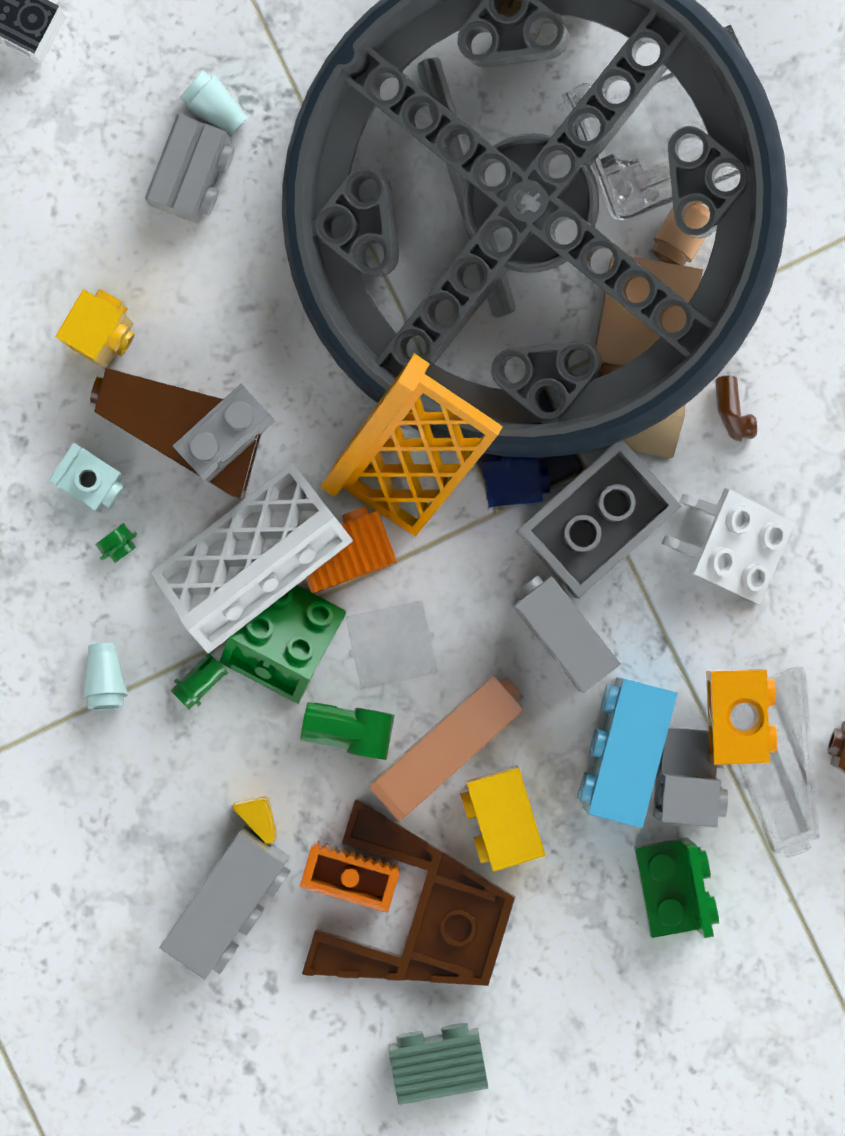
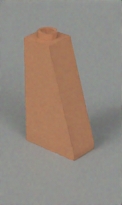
(447, 746)

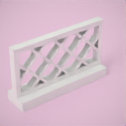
(265, 575)

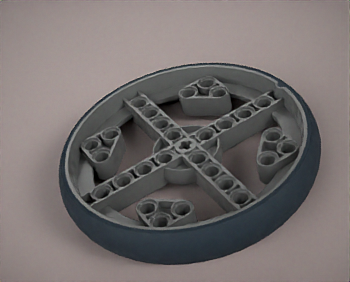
(592, 410)

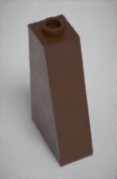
(162, 416)

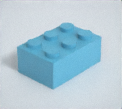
(627, 751)

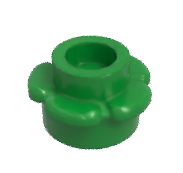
(117, 543)

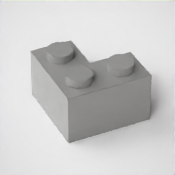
(687, 781)

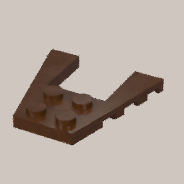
(454, 924)

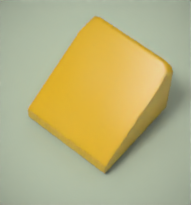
(258, 816)

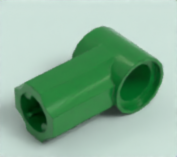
(357, 730)

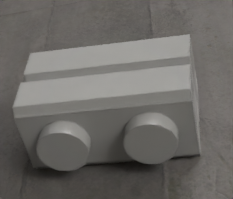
(189, 169)
(224, 433)

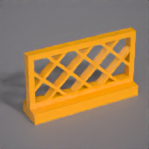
(385, 422)

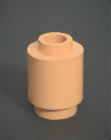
(674, 245)

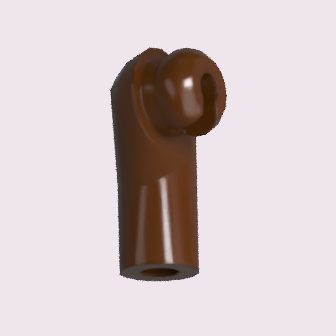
(730, 412)

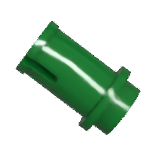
(198, 681)

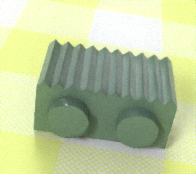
(437, 1064)

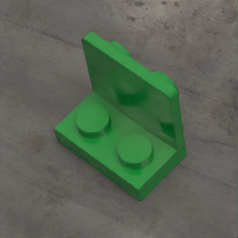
(285, 642)
(675, 889)

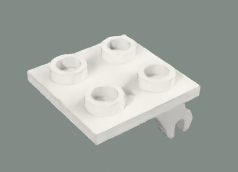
(739, 546)

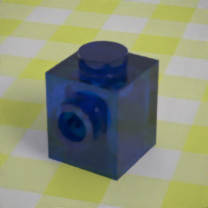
(515, 482)

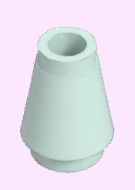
(213, 103)
(104, 678)

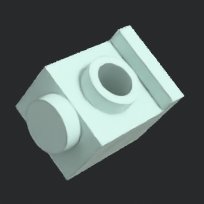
(74, 465)

